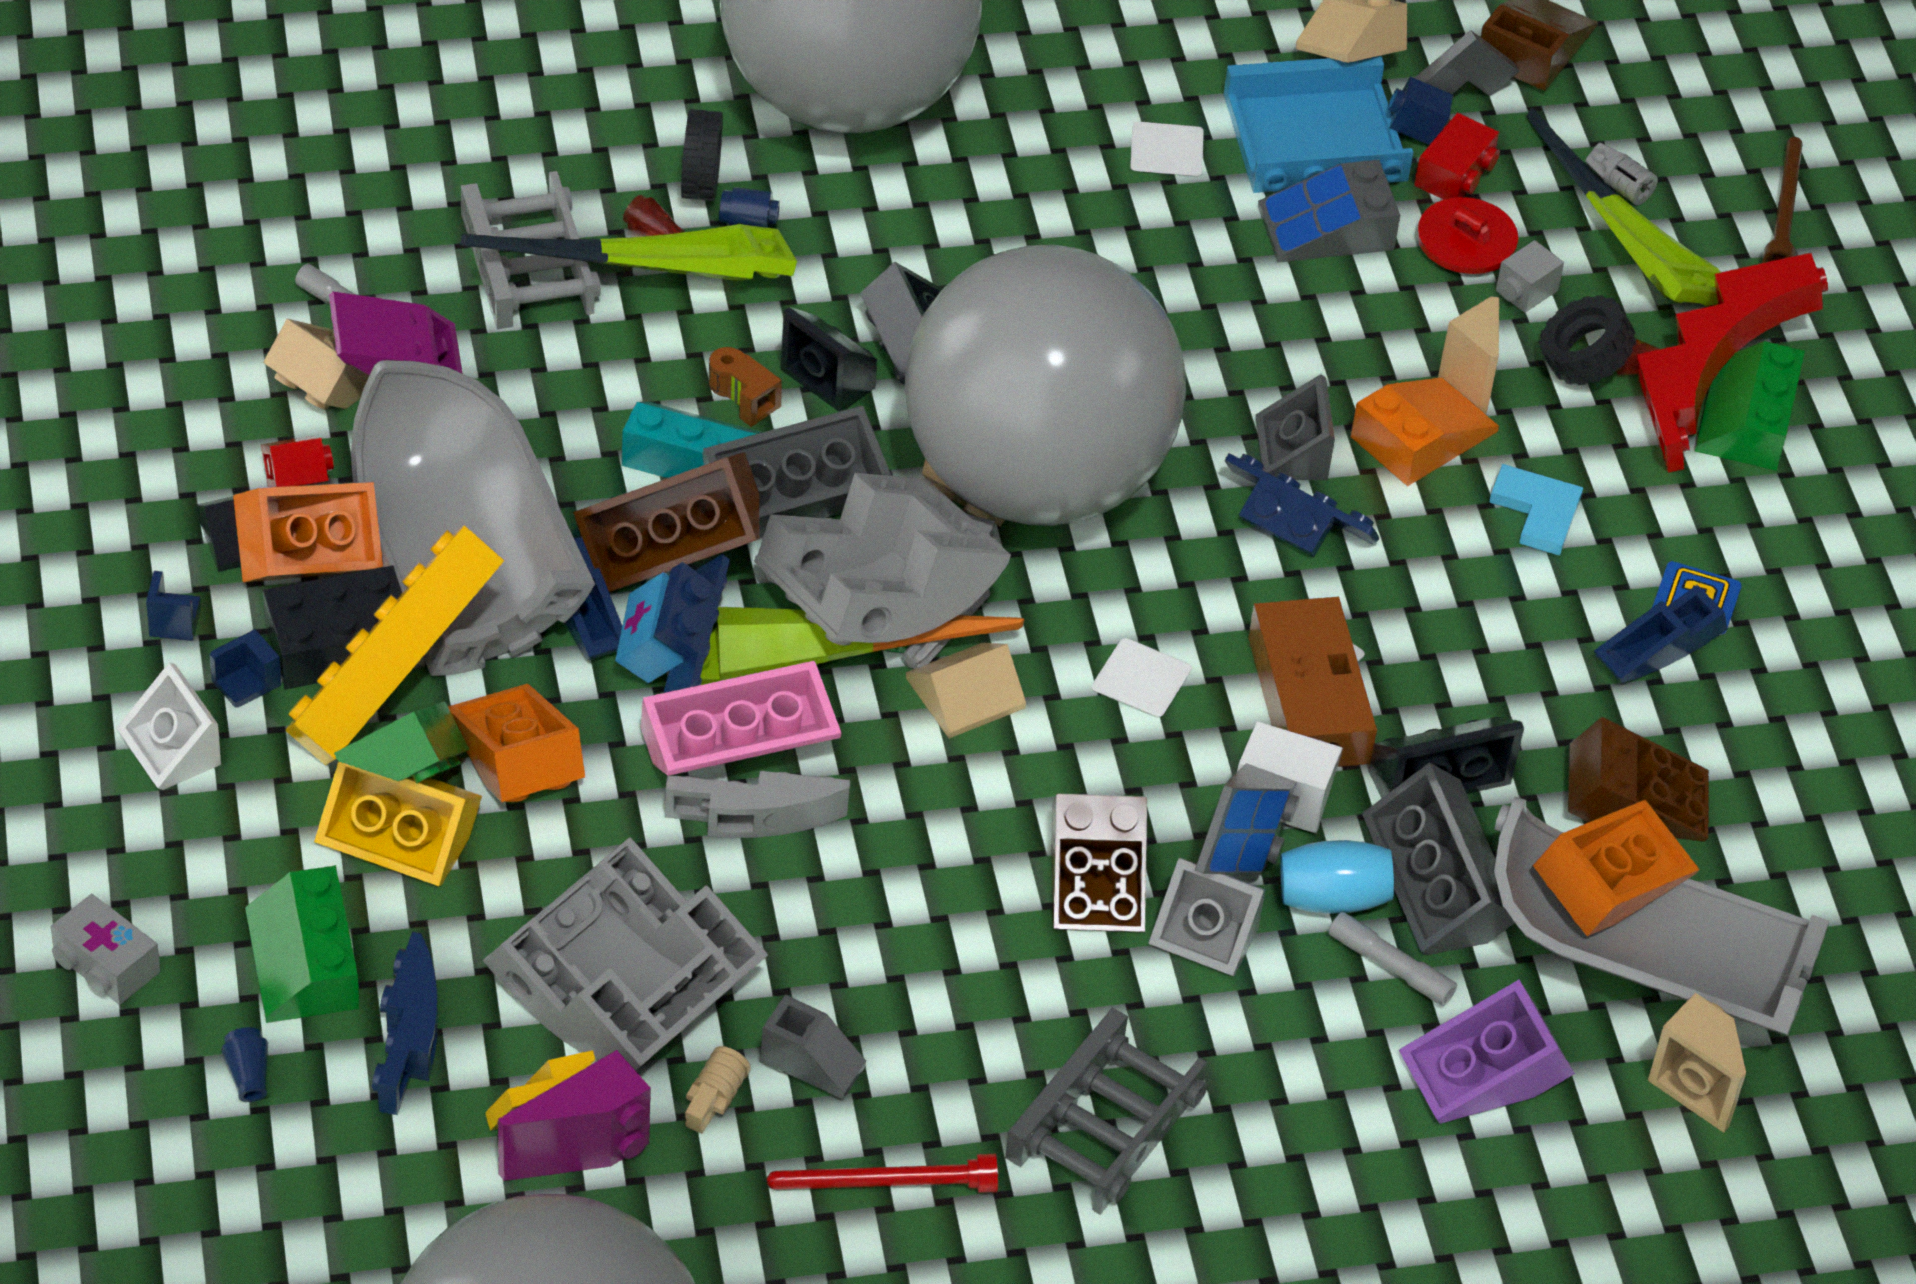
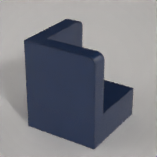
(171, 614)
(245, 668)

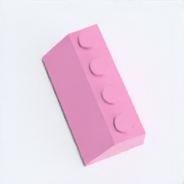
(737, 718)

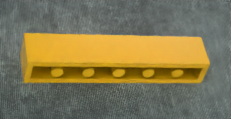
(394, 645)

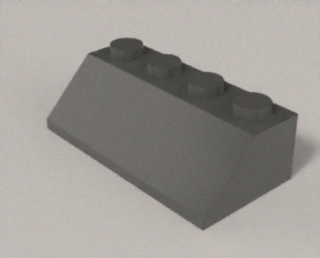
(807, 464)
(1439, 862)

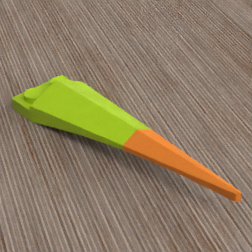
(770, 639)

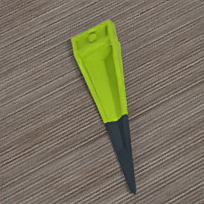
(713, 253)
(1664, 261)

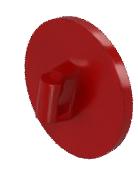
(1467, 235)

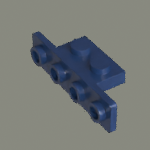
(1292, 514)
(689, 616)

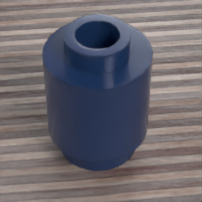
(749, 207)

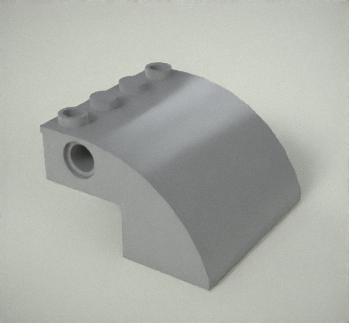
(888, 566)
(624, 958)

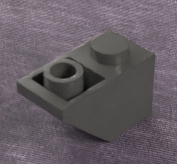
(810, 1048)

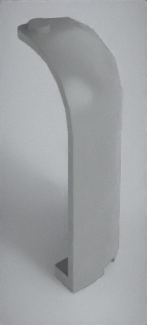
(457, 457)
(1678, 944)

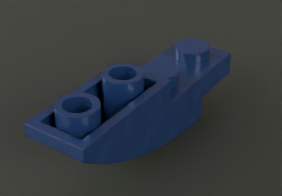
(411, 1025)

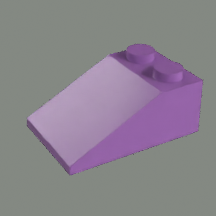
(1487, 1057)

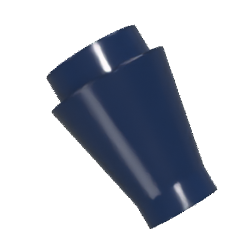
(246, 1059)

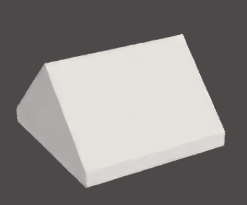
(171, 731)
(1299, 759)

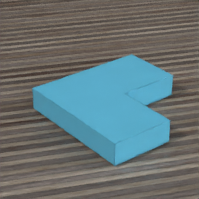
(1547, 502)

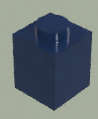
(1420, 110)

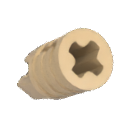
(715, 1087)

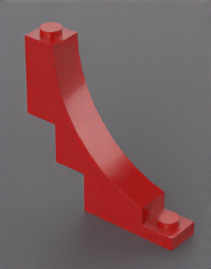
(1747, 305)

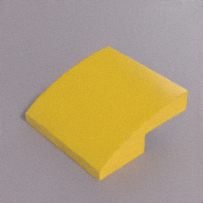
(548, 1076)

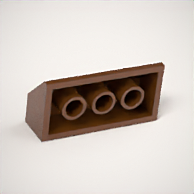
(672, 522)

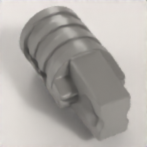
(1622, 173)

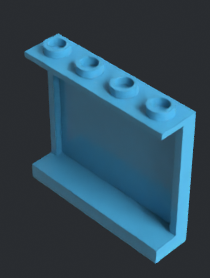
(1311, 117)

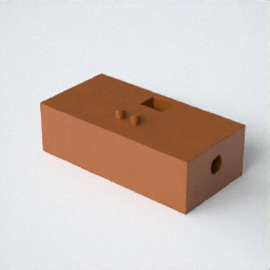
(1313, 674)

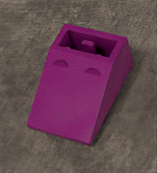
(394, 330)

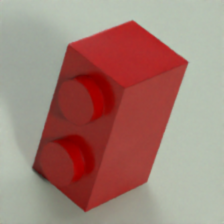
(1457, 158)
(296, 462)

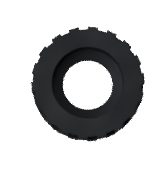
(701, 154)
(1597, 359)

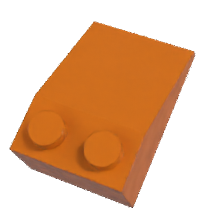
(1418, 426)
(307, 531)
(519, 742)
(1614, 866)

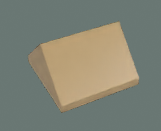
(1473, 352)
(969, 687)

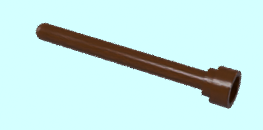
(1781, 246)

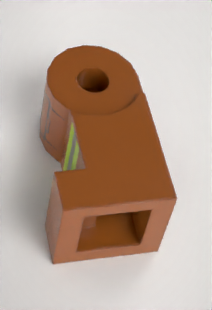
(745, 383)

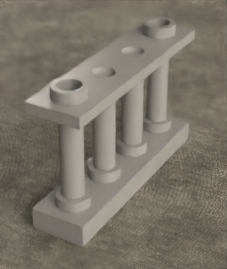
(496, 269)

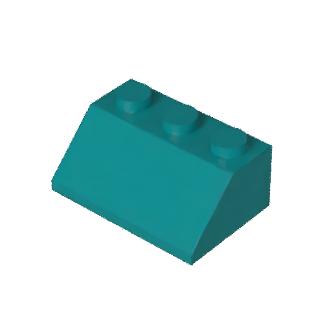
(672, 440)

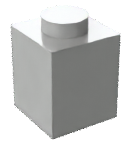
(1529, 276)

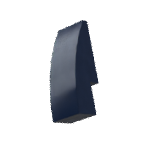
(596, 621)
(1663, 636)

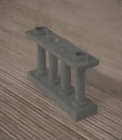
(1085, 1073)

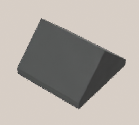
(1298, 433)

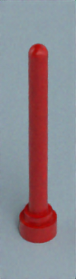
(977, 1173)

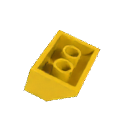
(398, 822)

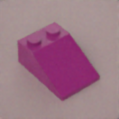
(577, 1123)

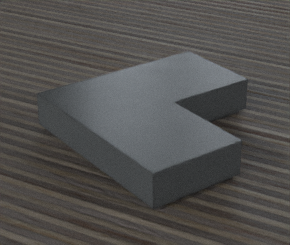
(1471, 61)

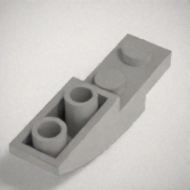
(774, 807)

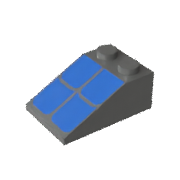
(1332, 214)
(1248, 823)

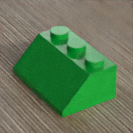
(1751, 405)
(412, 746)
(303, 947)

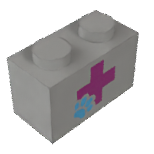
(105, 949)

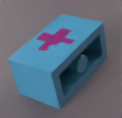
(638, 647)

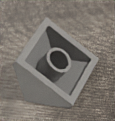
(1208, 918)

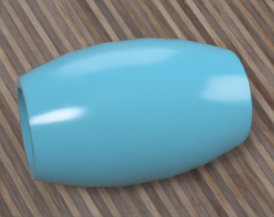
(1336, 876)

